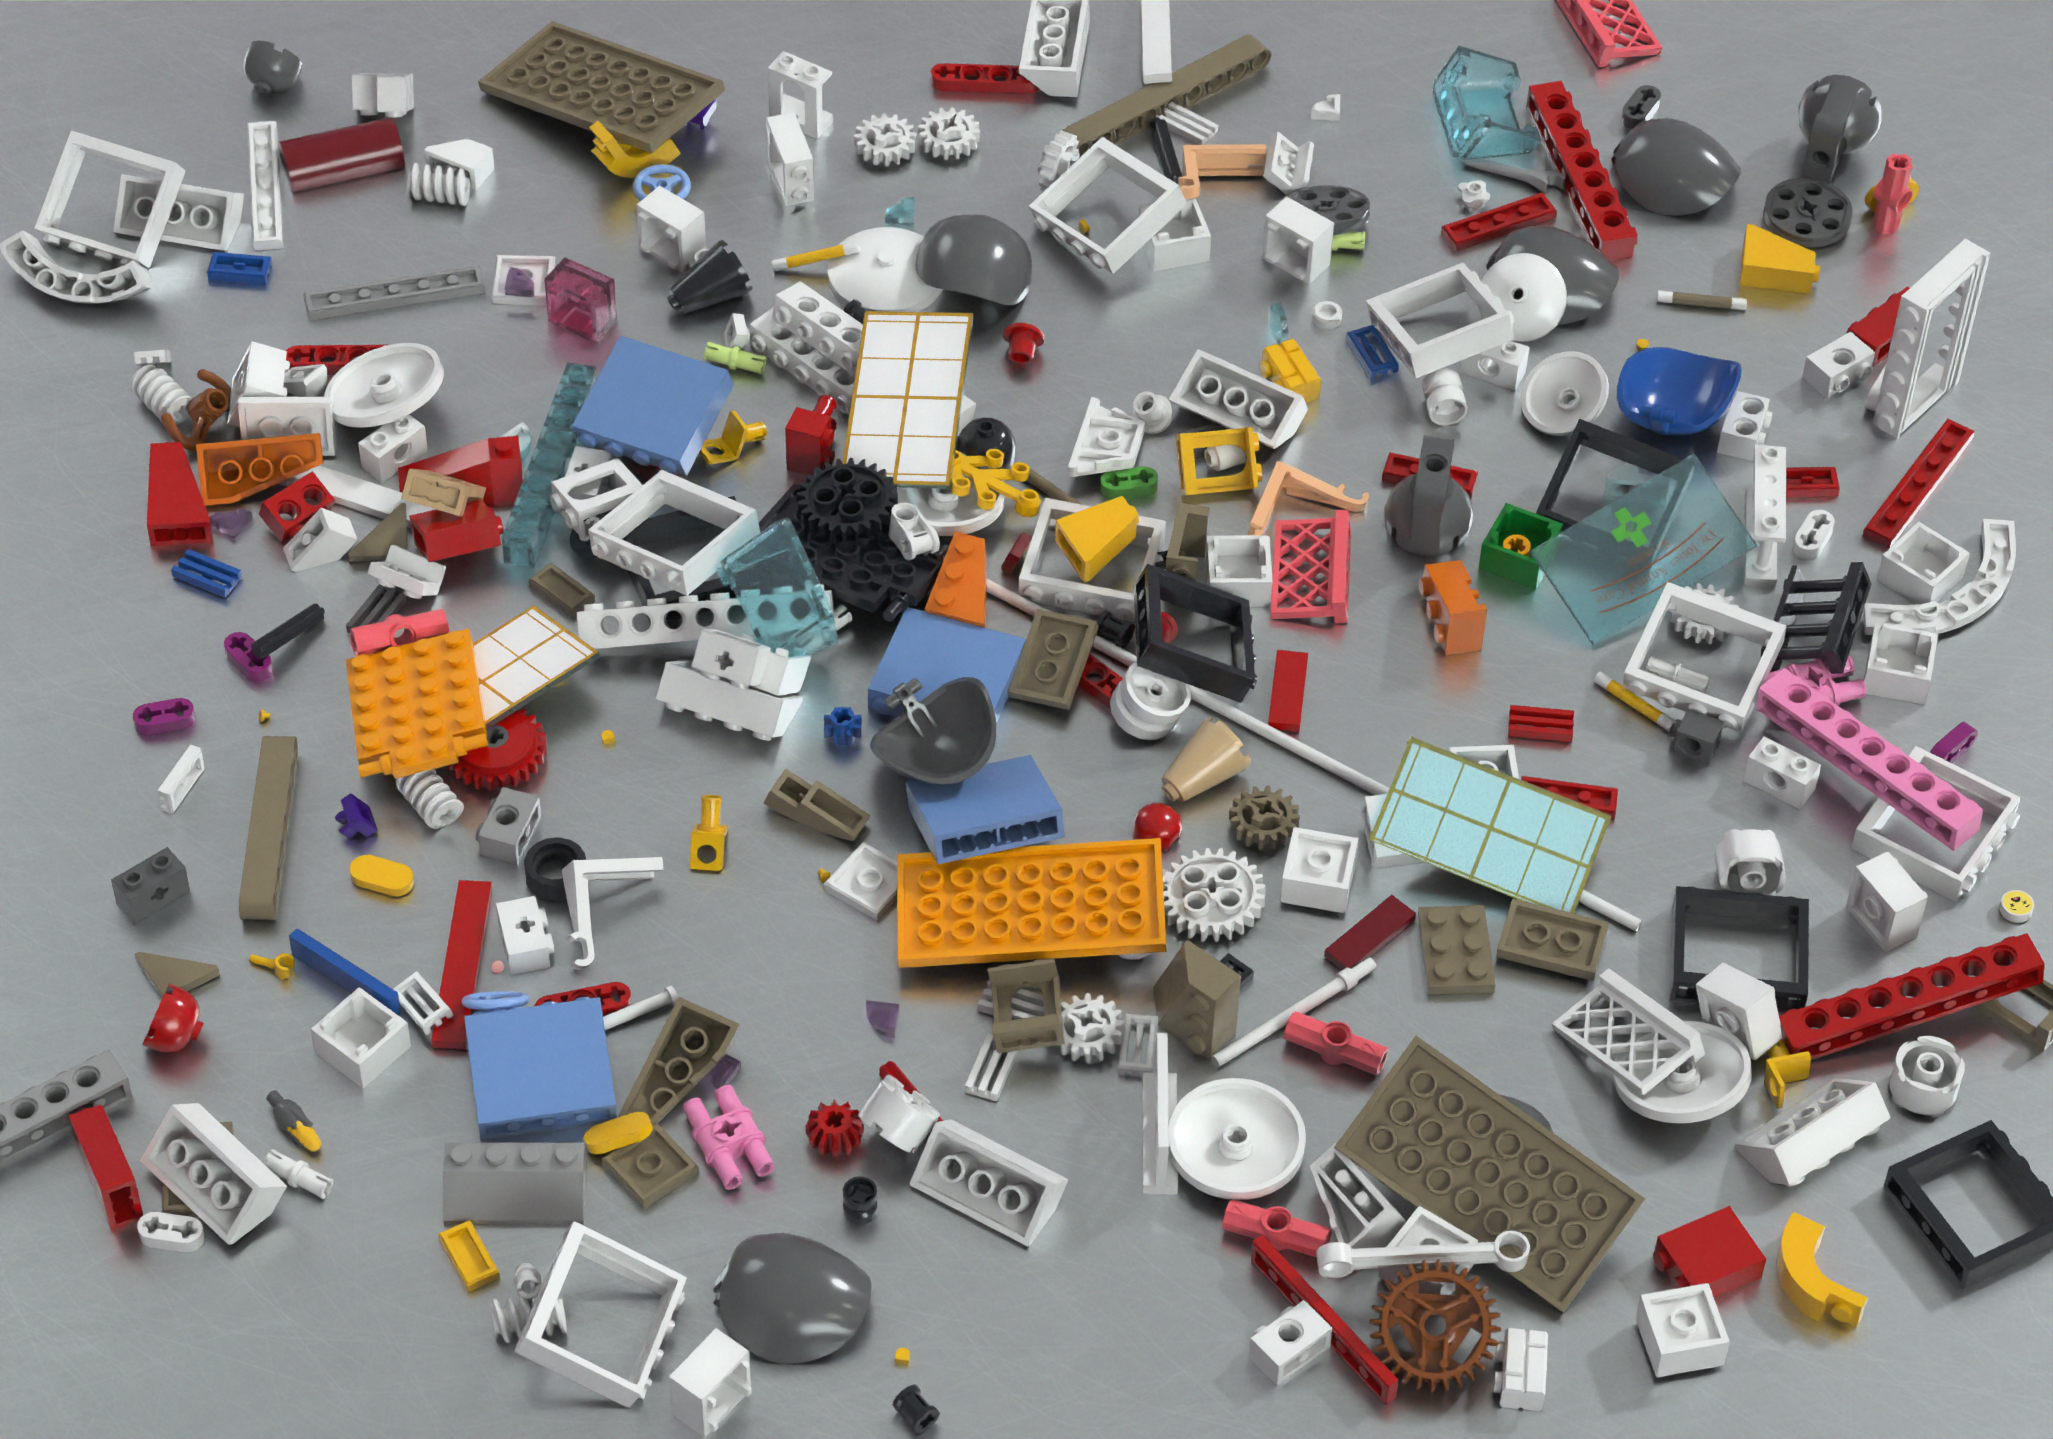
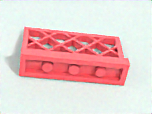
(1600, 40)
(1337, 574)

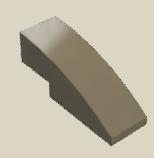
(816, 807)

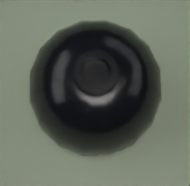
(987, 434)

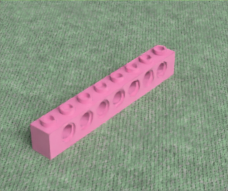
(1869, 759)

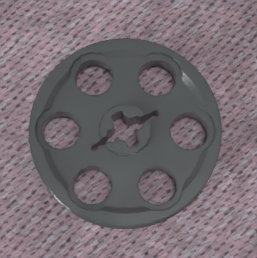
(1339, 204)
(1814, 205)

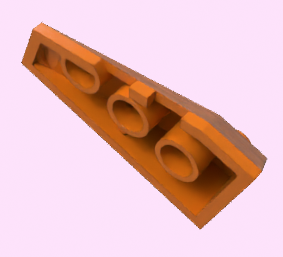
(245, 467)

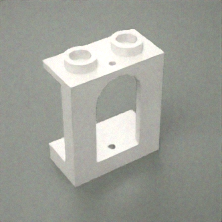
(810, 79)
(576, 511)

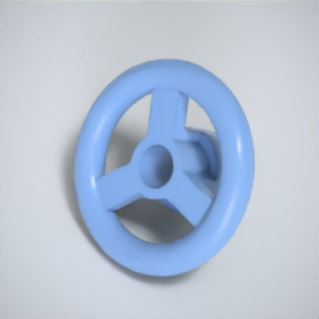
(679, 176)
(495, 1000)

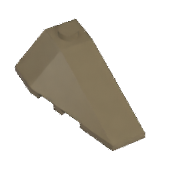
(681, 1056)

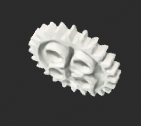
(1204, 890)

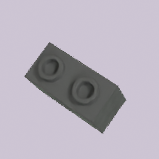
(150, 885)

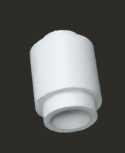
(1224, 457)

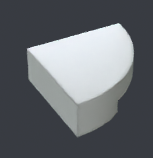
(1327, 109)
(522, 432)

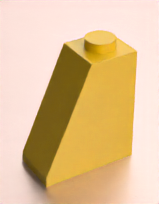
(1776, 263)
(1096, 535)

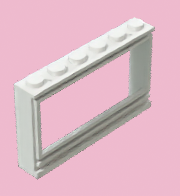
(1901, 393)

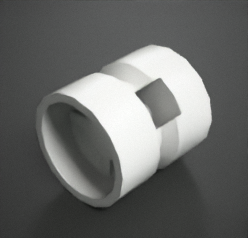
(1444, 396)

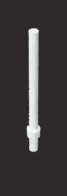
(1343, 981)

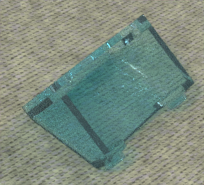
(1477, 108)
(780, 592)

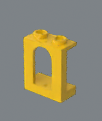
(1241, 437)

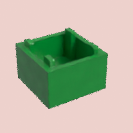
(1507, 562)

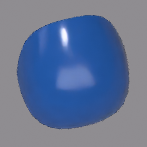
(1676, 390)

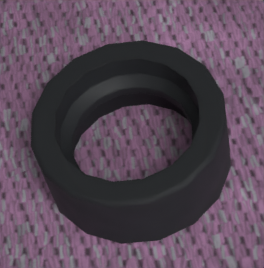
(542, 852)

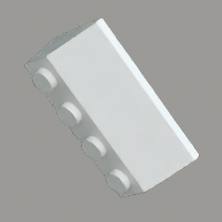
(1055, 45)
(197, 218)
(1239, 399)
(737, 707)
(1814, 1130)
(212, 1172)
(988, 1181)

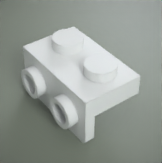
(1287, 164)
(408, 572)

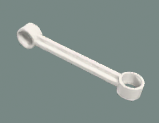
(1340, 1260)

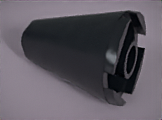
(709, 281)

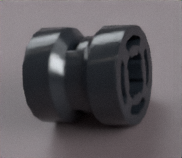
(860, 1200)

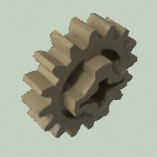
(1263, 817)

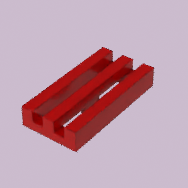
(1811, 482)
(1539, 720)

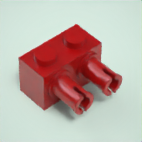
(810, 437)

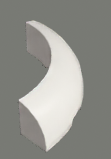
(35, 266)

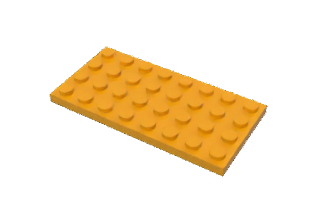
(1031, 904)

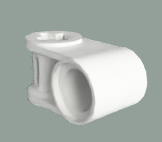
(912, 531)

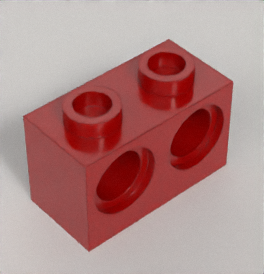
(292, 502)

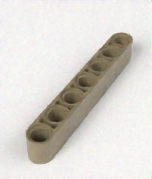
(268, 828)

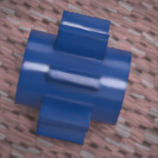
(842, 726)

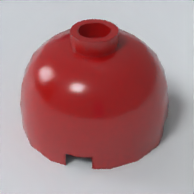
(174, 1021)

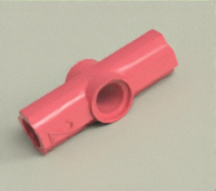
(1892, 193)
(380, 635)
(1323, 1039)
(1293, 1232)

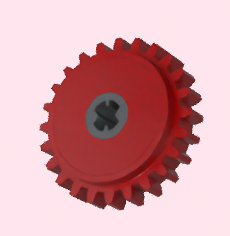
(512, 754)

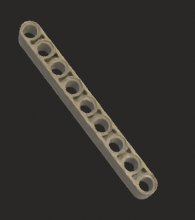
(1188, 86)

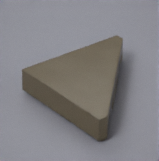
(387, 533)
(179, 972)

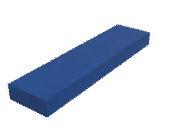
(340, 970)

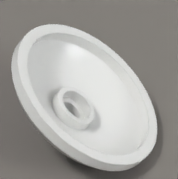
(1542, 298)
(1556, 383)

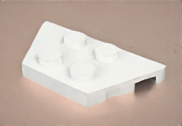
(1106, 441)

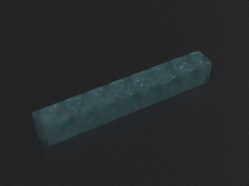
(557, 441)

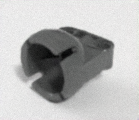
(1836, 121)
(1429, 508)

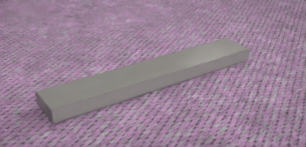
(394, 293)

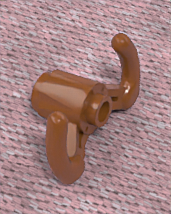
(203, 410)

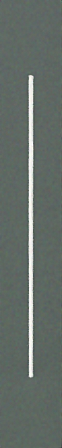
(1283, 740)

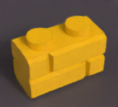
(1291, 369)

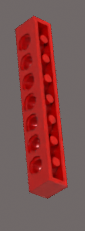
(1585, 178)
(1927, 1001)

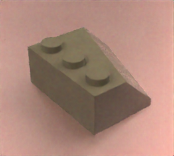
(1198, 1000)

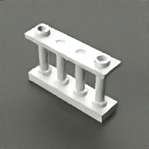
(1765, 515)

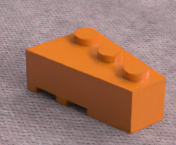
(962, 582)
(1453, 607)

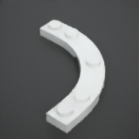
(1966, 603)

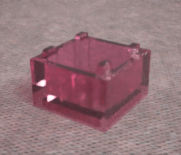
(580, 300)

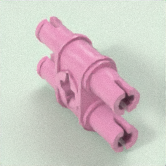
(1819, 677)
(728, 1137)

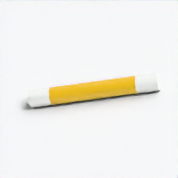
(815, 256)
(1634, 701)

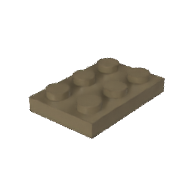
(1053, 659)
(1552, 939)
(1456, 950)

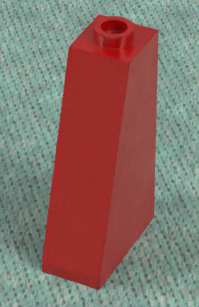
(174, 500)
(106, 1166)

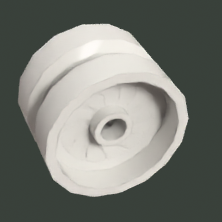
(1148, 703)

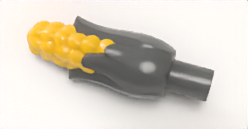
(294, 1121)

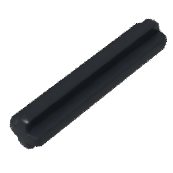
(1165, 149)
(287, 631)

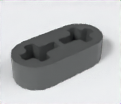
(1636, 105)

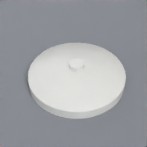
(882, 272)
(384, 384)
(952, 512)
(1695, 1088)
(1236, 1139)

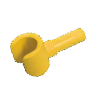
(281, 960)

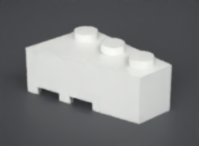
(1354, 1204)

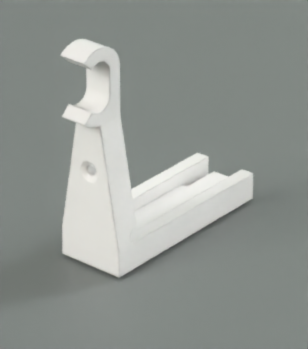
(576, 880)

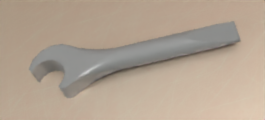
(1537, 178)

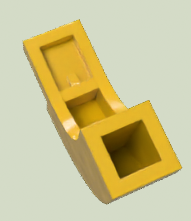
(626, 159)
(1804, 1281)

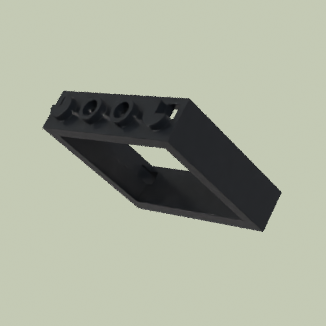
(1606, 443)
(662, 528)
(1183, 665)
(1746, 906)
(1936, 1230)

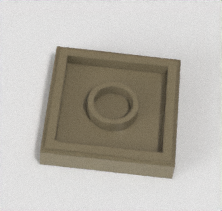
(650, 1167)

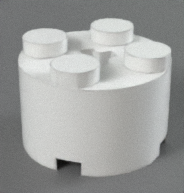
(1750, 862)
(1926, 1076)
(898, 1115)

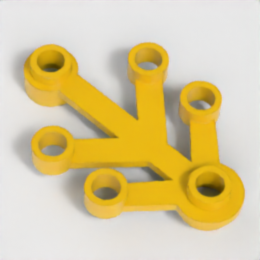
(1027, 501)

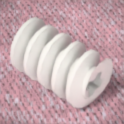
(438, 185)
(160, 393)
(430, 798)
(513, 1317)

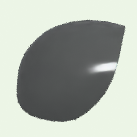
(1673, 167)
(976, 258)
(1585, 269)
(942, 735)
(791, 1297)

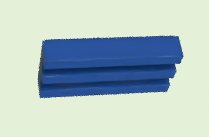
(239, 268)
(1353, 338)
(210, 570)

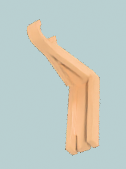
(1219, 161)
(1300, 485)

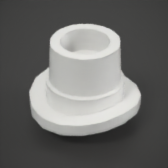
(1154, 410)

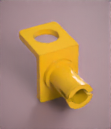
(733, 438)
(708, 832)
(1784, 1068)

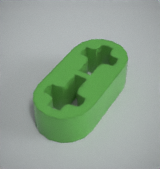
(1129, 483)

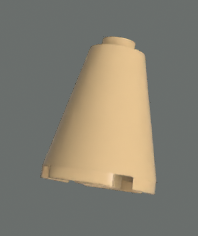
(1205, 762)

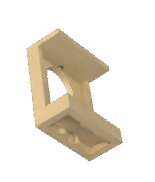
(440, 491)

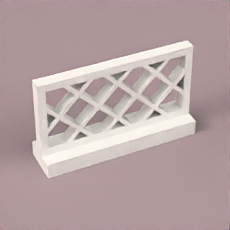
(1651, 1018)
(1158, 1103)

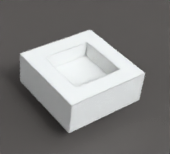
(736, 331)

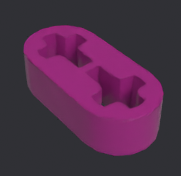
(243, 660)
(164, 716)
(1955, 742)

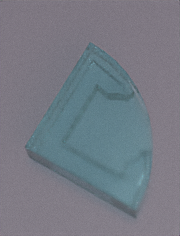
(901, 213)
(1278, 323)

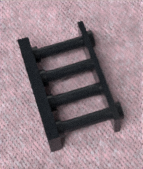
(1839, 630)

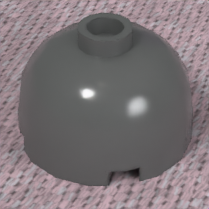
(271, 69)

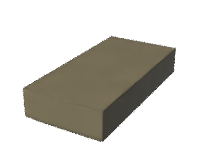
(561, 590)

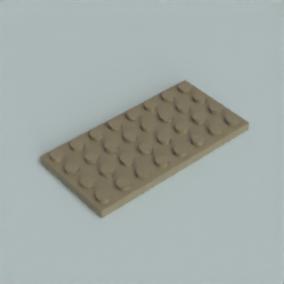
(595, 79)
(1489, 1171)

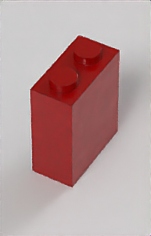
(446, 535)
(1711, 1252)

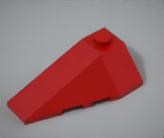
(487, 463)

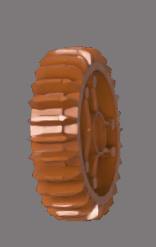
(1434, 1353)

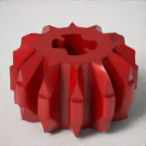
(834, 1129)

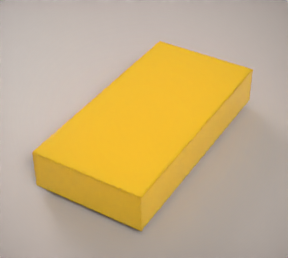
(468, 1256)

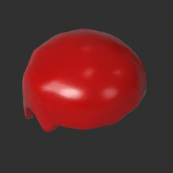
(1157, 821)

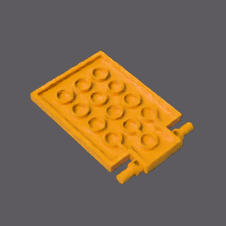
(416, 705)

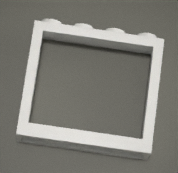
(1081, 175)
(63, 183)
(1449, 347)
(665, 488)
(1079, 596)
(1717, 615)
(1922, 870)
(628, 1264)

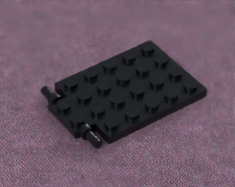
(863, 569)

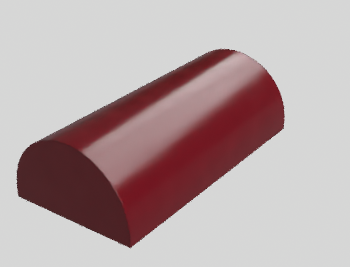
(342, 154)

